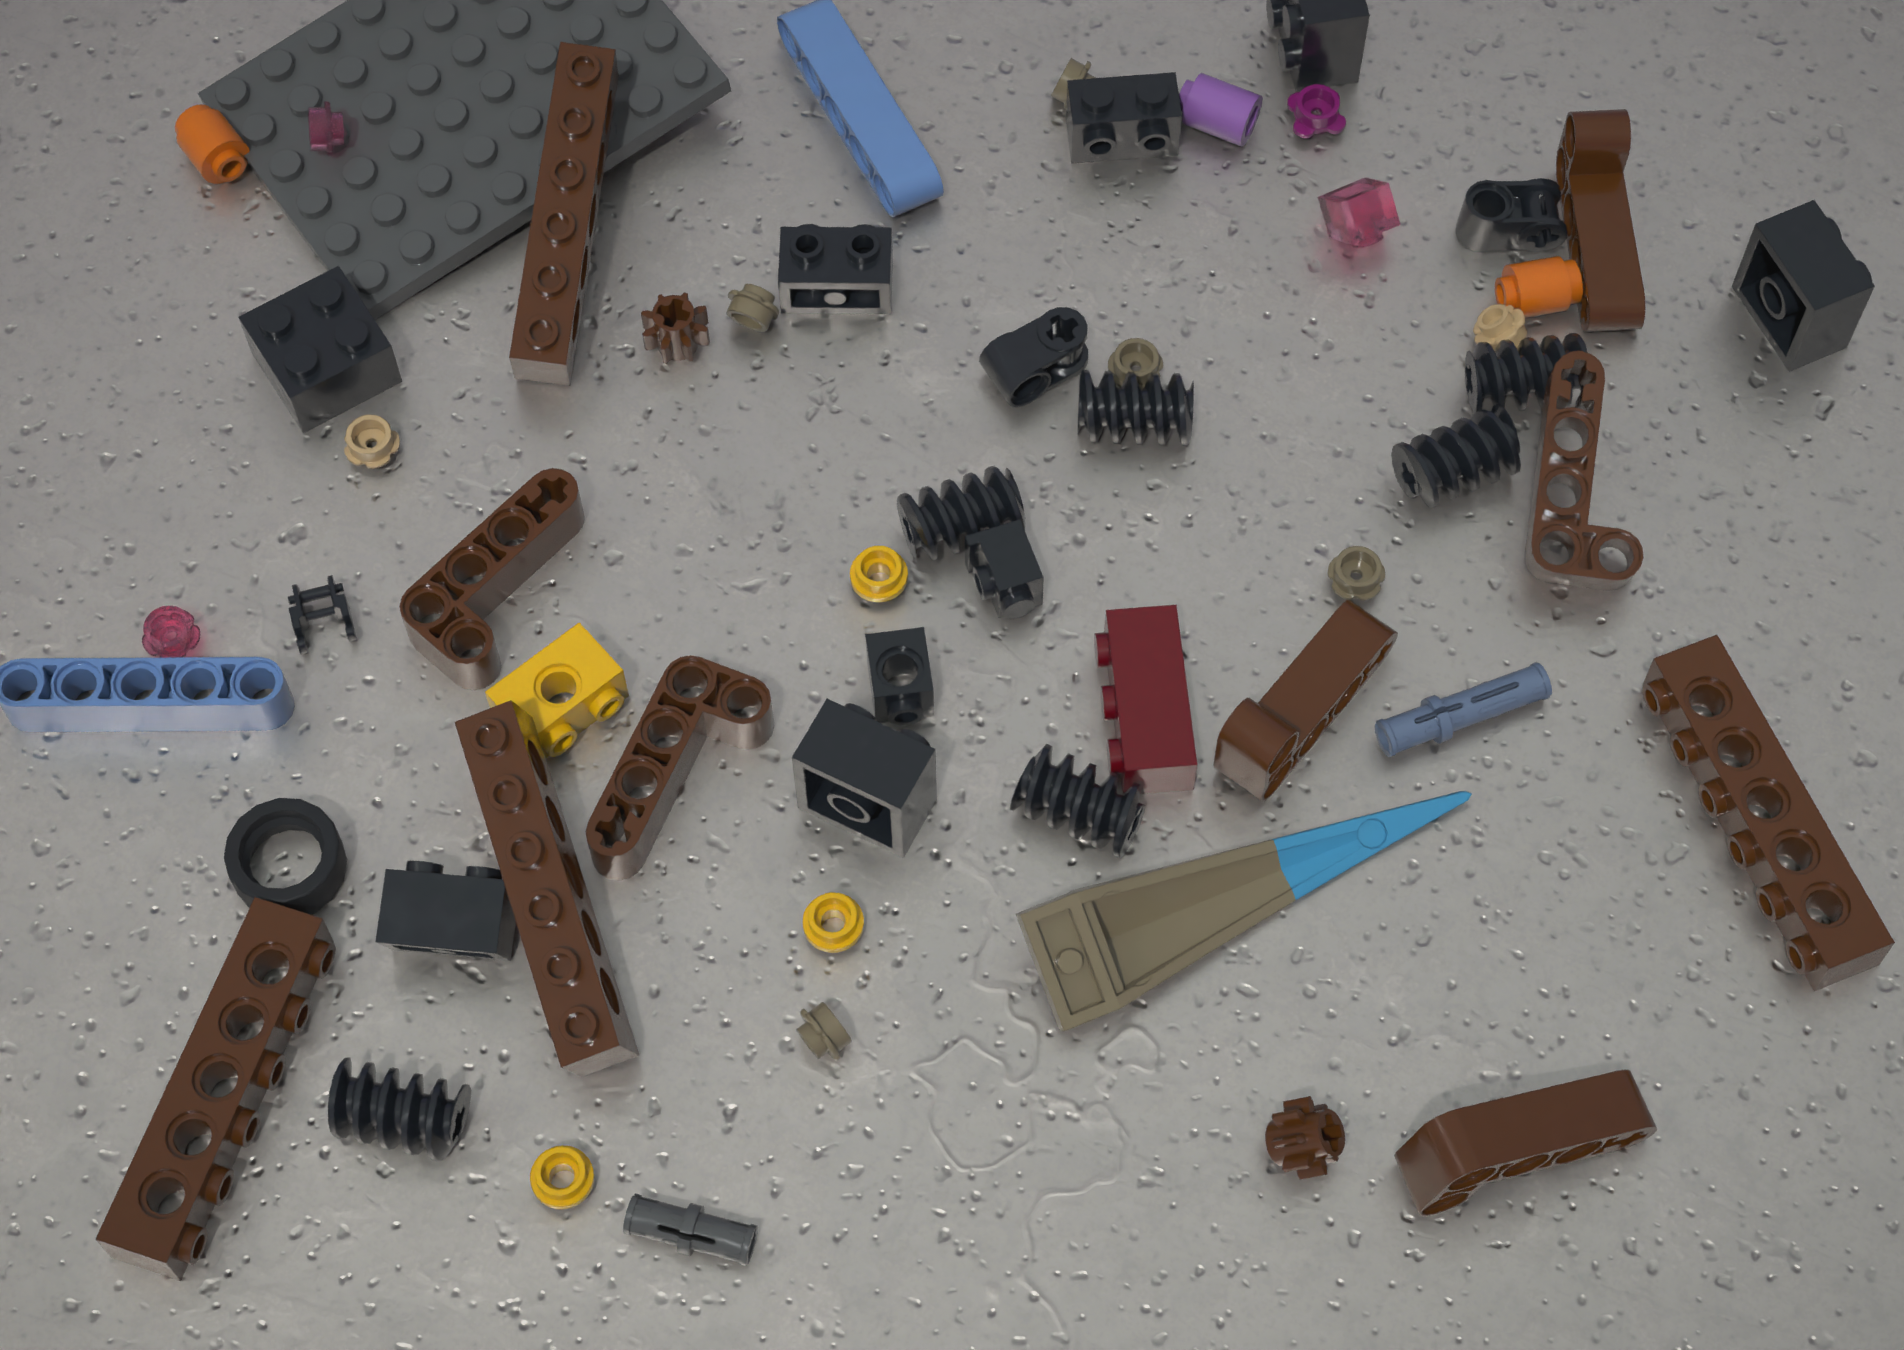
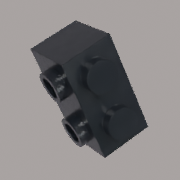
(1123, 117)
(835, 269)
(446, 912)

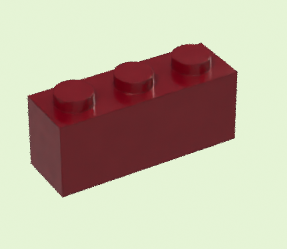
(1147, 699)

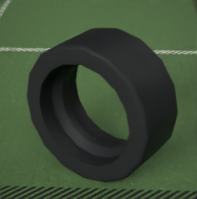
(273, 818)

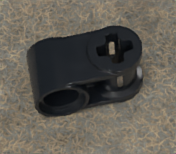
(1510, 216)
(1035, 359)

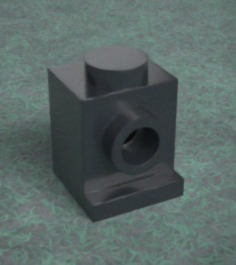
(1005, 569)

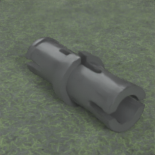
(690, 1229)

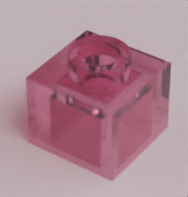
(1359, 212)

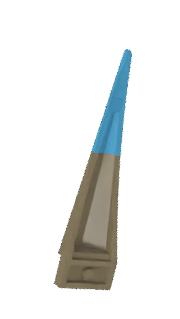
(1136, 931)

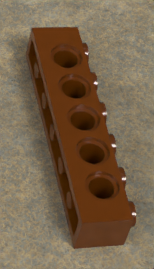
(564, 214)
(1708, 678)
(546, 890)
(267, 940)

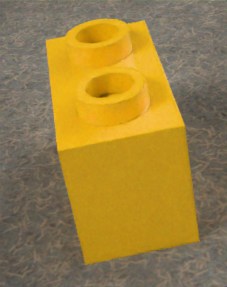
(567, 665)

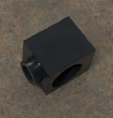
(894, 655)

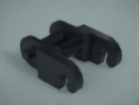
(300, 618)

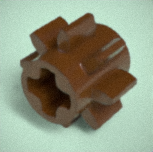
(675, 327)
(1305, 1137)

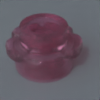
(325, 128)
(165, 621)

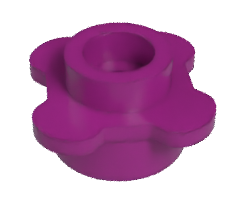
(1319, 100)

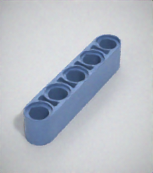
(860, 107)
(167, 709)

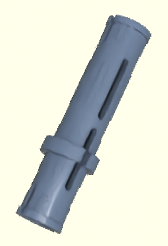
(1439, 718)

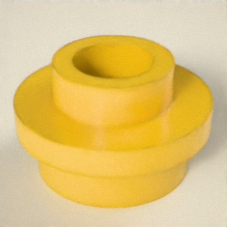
(876, 560)
(833, 906)
(556, 1160)

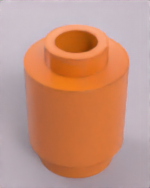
(211, 144)
(1540, 286)

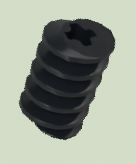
(1517, 369)
(1135, 407)
(1456, 455)
(959, 511)
(1079, 801)
(395, 1112)

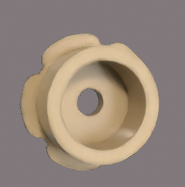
(1500, 324)
(367, 430)

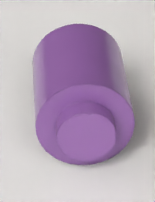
(1219, 108)

